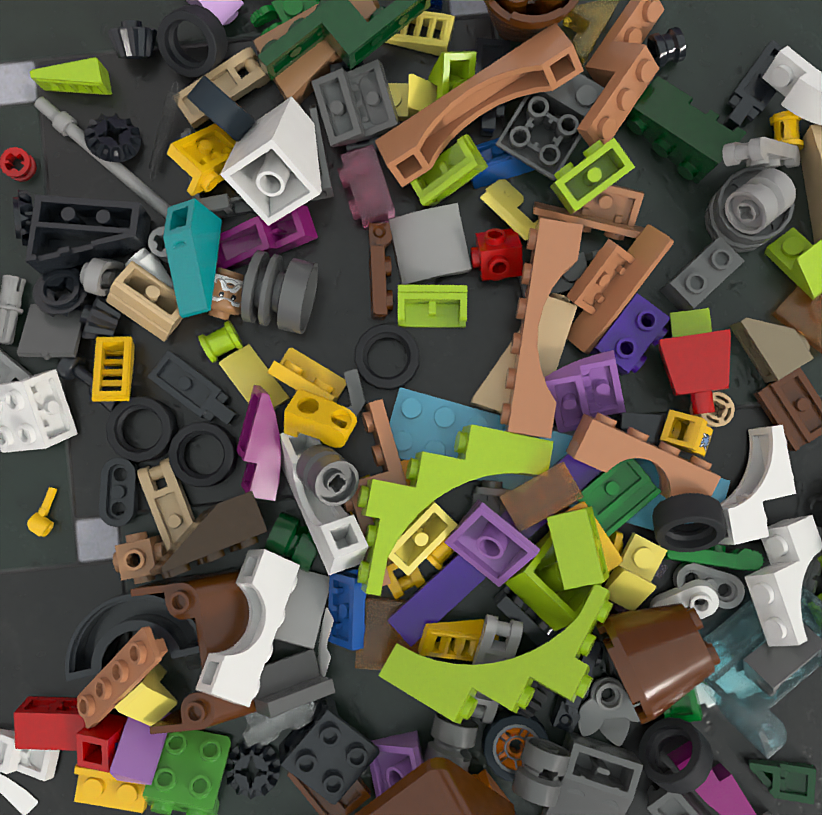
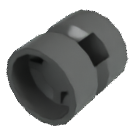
(327, 475)
(452, 740)
(539, 776)

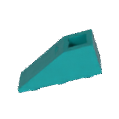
(192, 254)

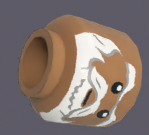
(226, 294)

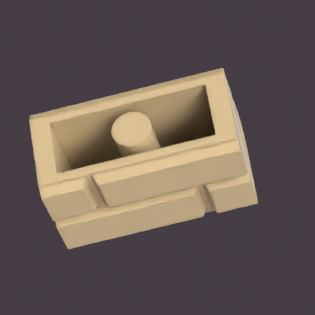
(145, 300)

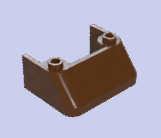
(220, 622)
(438, 789)

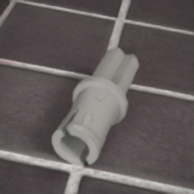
(10, 304)

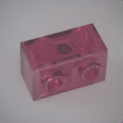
(368, 186)

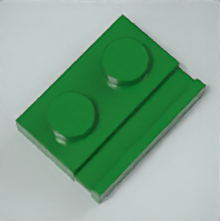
(619, 494)

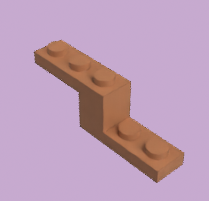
(622, 68)
(384, 455)

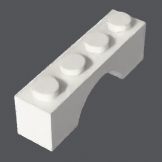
(332, 529)
(267, 586)

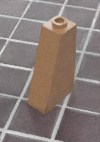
(297, 78)

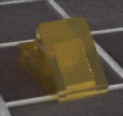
(589, 22)

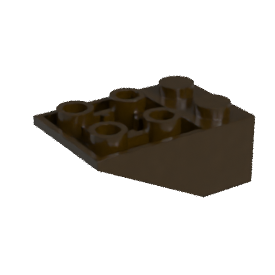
(224, 525)

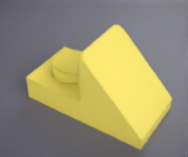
(412, 96)
(632, 579)
(148, 699)

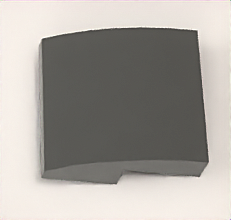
(355, 104)

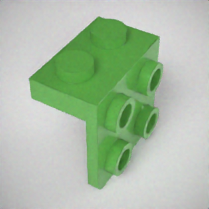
(189, 773)

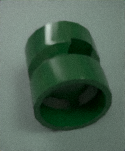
(292, 541)

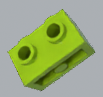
(592, 176)

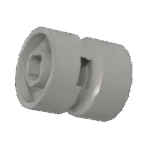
(760, 201)

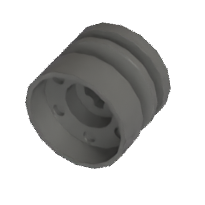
(719, 225)
(272, 290)

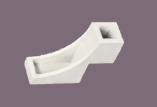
(765, 478)
(779, 585)

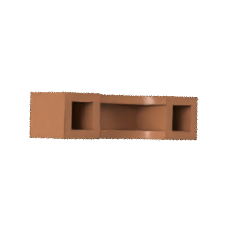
(603, 446)

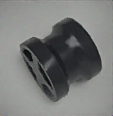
(667, 46)

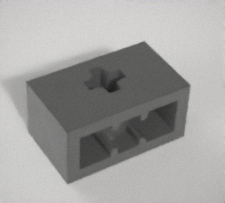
(701, 275)

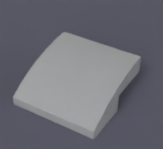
(429, 244)
(304, 610)

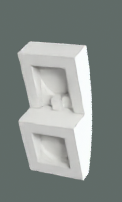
(32, 762)

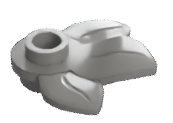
(608, 715)

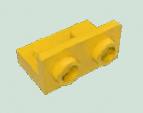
(203, 157)
(306, 374)
(104, 790)

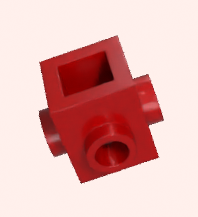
(497, 254)

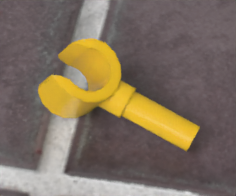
(38, 522)

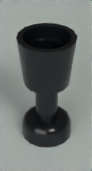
(75, 367)

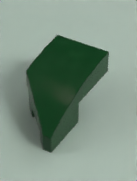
(786, 779)

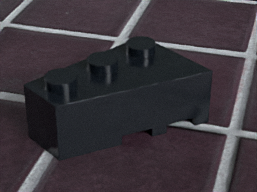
(76, 230)

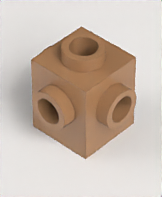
(126, 561)

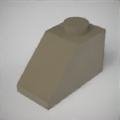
(772, 347)

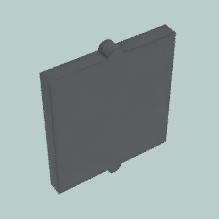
(50, 335)

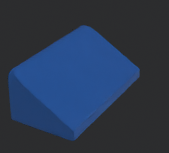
(500, 165)

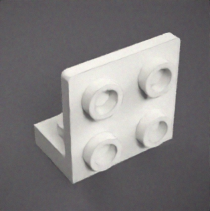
(34, 413)

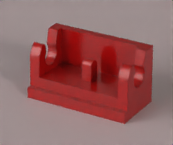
(47, 723)

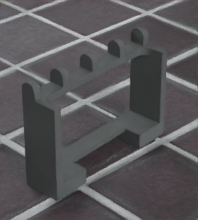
(224, 206)

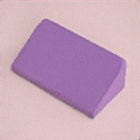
(137, 753)

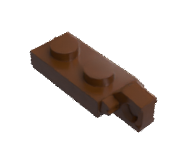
(379, 268)

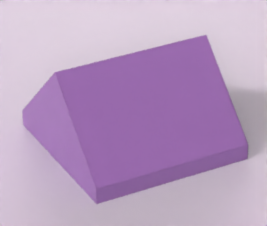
(491, 544)
(396, 759)

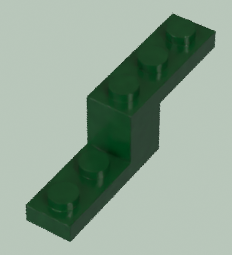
(343, 29)

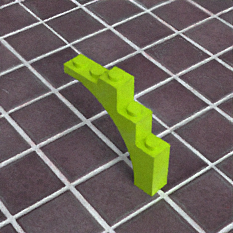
(394, 506)
(555, 665)

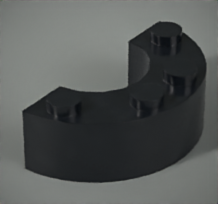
(100, 631)

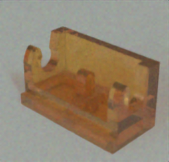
(541, 497)

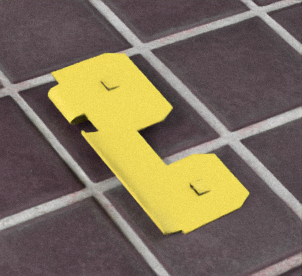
(504, 201)

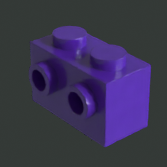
(633, 333)

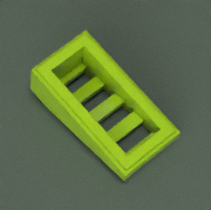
(78, 76)

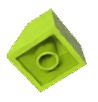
(543, 591)

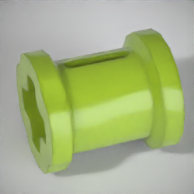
(220, 341)

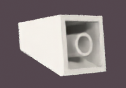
(276, 163)

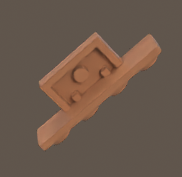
(610, 211)
(611, 284)
(120, 676)

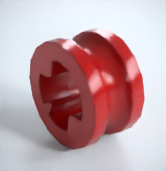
(10, 156)

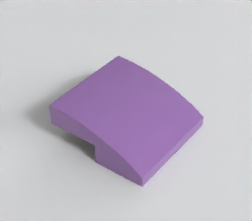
(586, 388)

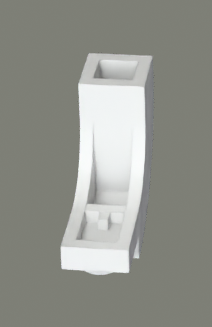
(798, 83)

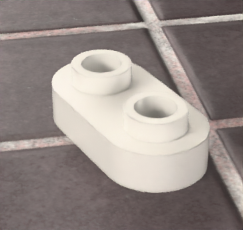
(688, 595)

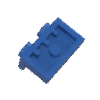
(347, 610)

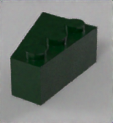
(680, 130)

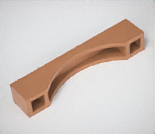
(531, 68)
(531, 404)

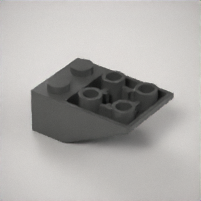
(546, 125)
(598, 778)

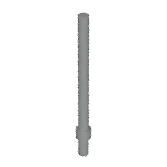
(68, 126)

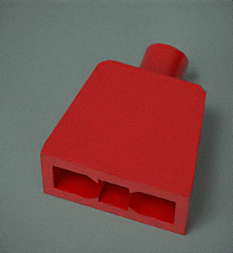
(697, 366)

